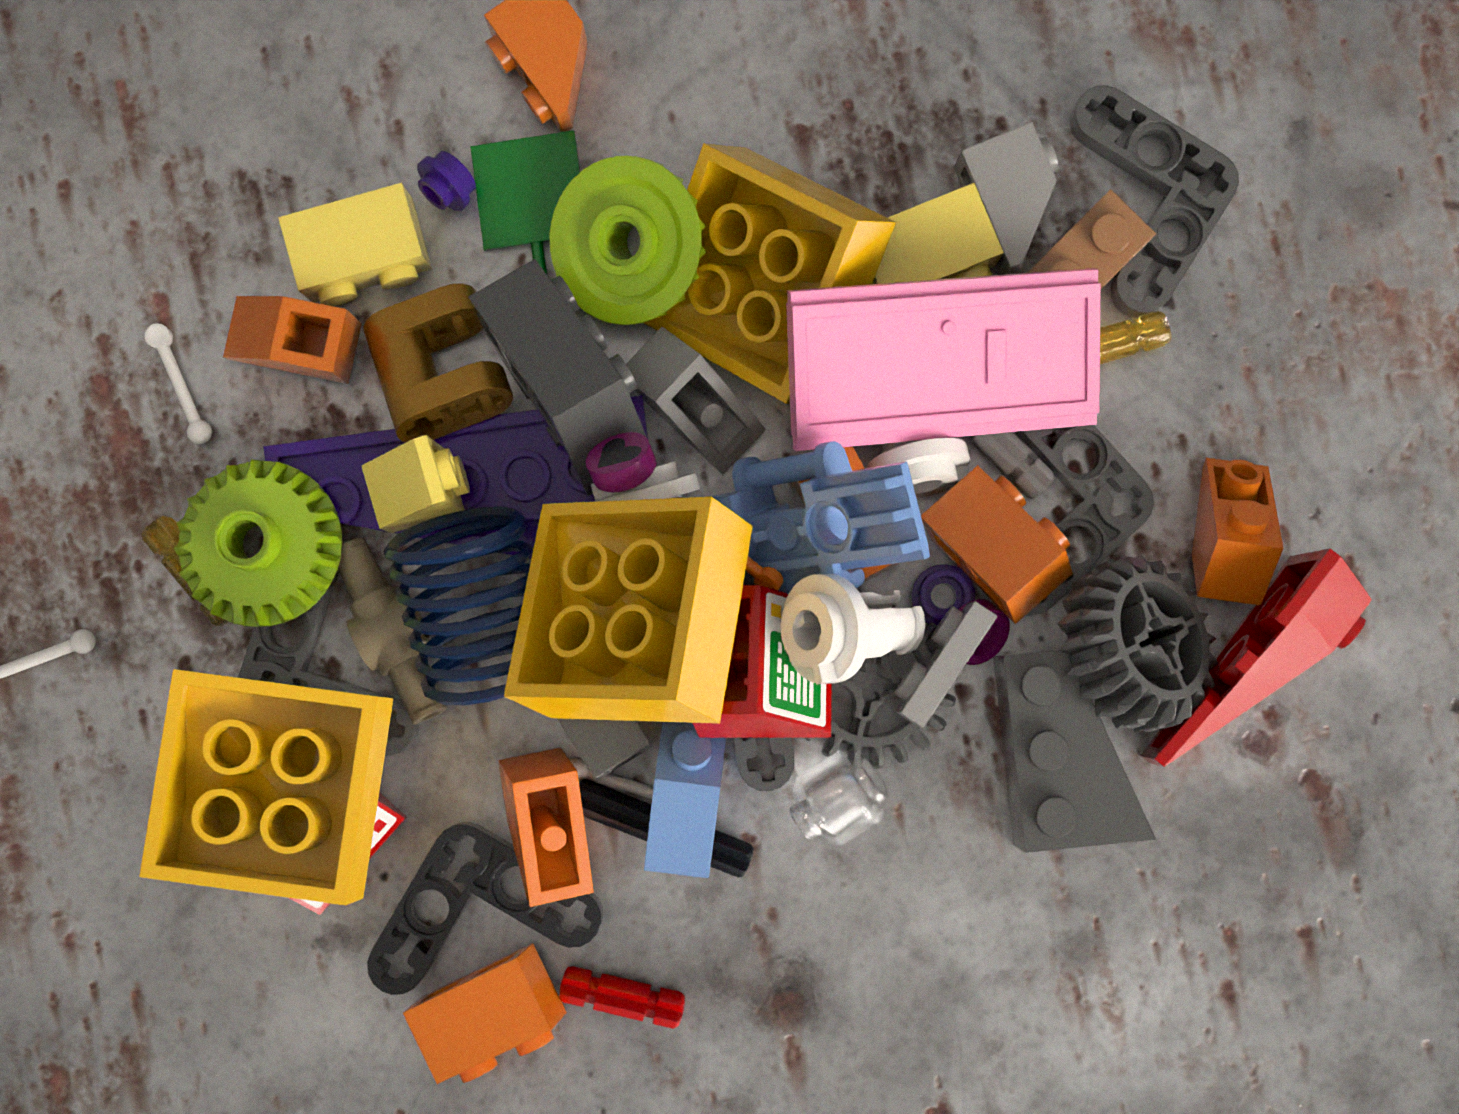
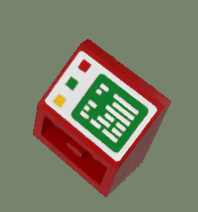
(762, 687)

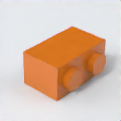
(999, 543)
(486, 1015)

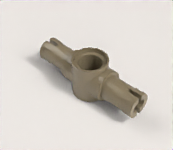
(380, 630)

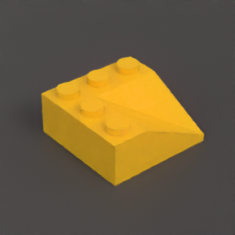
(760, 238)
(630, 610)
(266, 788)

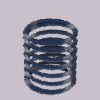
(479, 520)

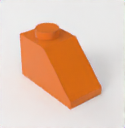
(546, 825)

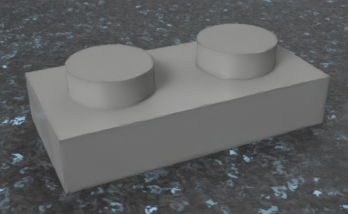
(957, 638)

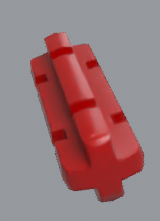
(622, 997)

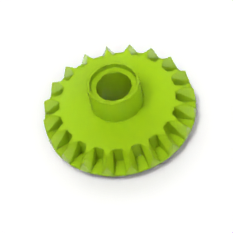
(592, 235)
(297, 551)

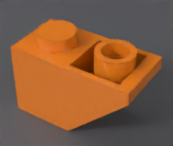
(547, 50)
(293, 336)
(1235, 532)

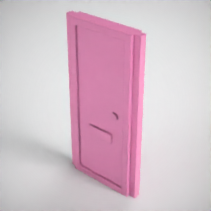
(943, 357)

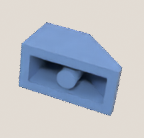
(684, 801)

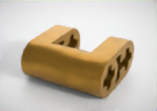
(401, 350)

